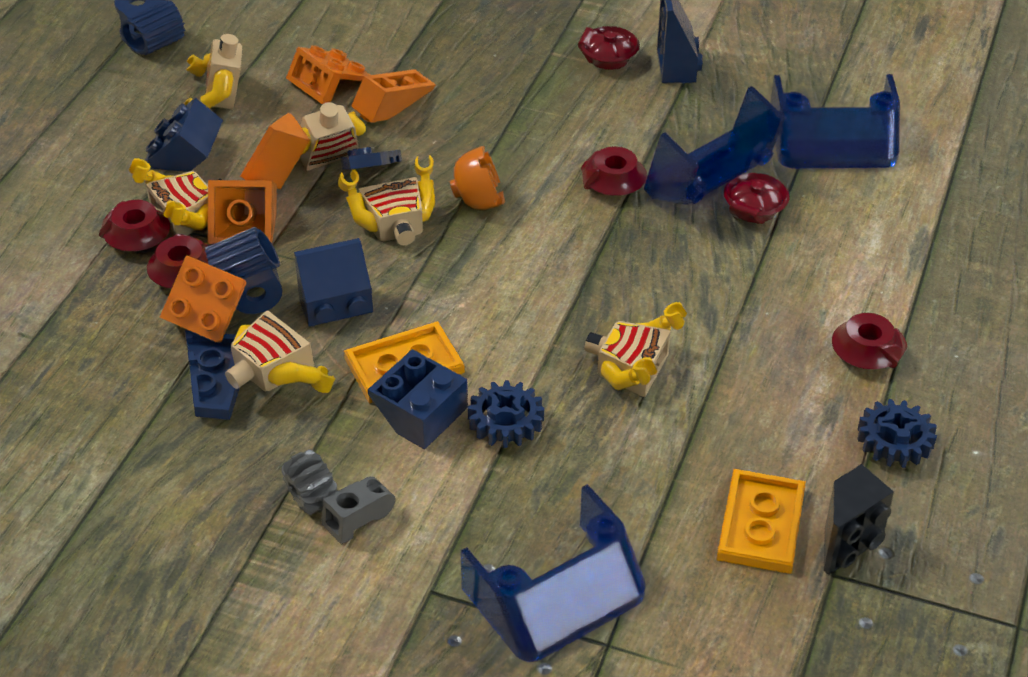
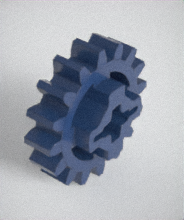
(506, 413)
(897, 433)

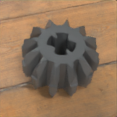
(308, 480)

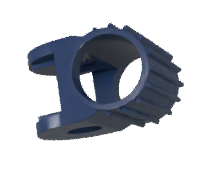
(154, 19)
(254, 260)

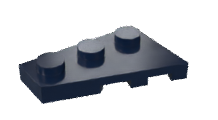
(365, 158)
(210, 388)

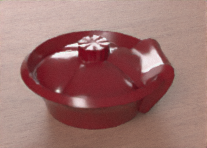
(608, 46)
(613, 172)
(756, 197)
(134, 226)
(169, 257)
(869, 342)

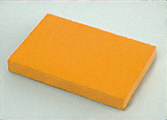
(377, 357)
(761, 521)

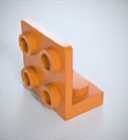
(320, 71)
(203, 299)

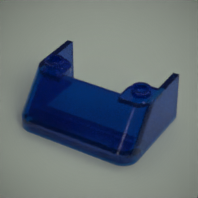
(838, 134)
(689, 177)
(566, 601)

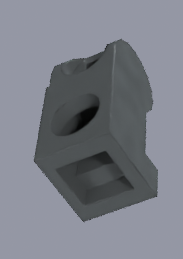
(355, 507)

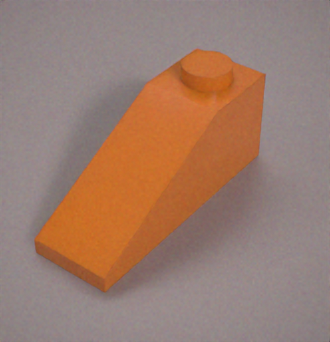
(389, 93)

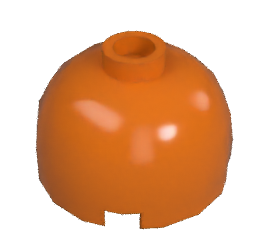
(477, 180)

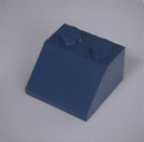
(333, 282)

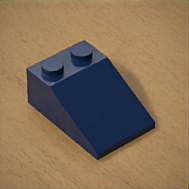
(676, 45)

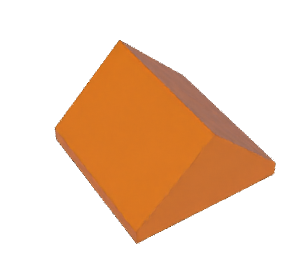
(277, 152)

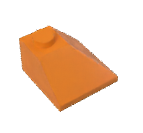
(239, 207)

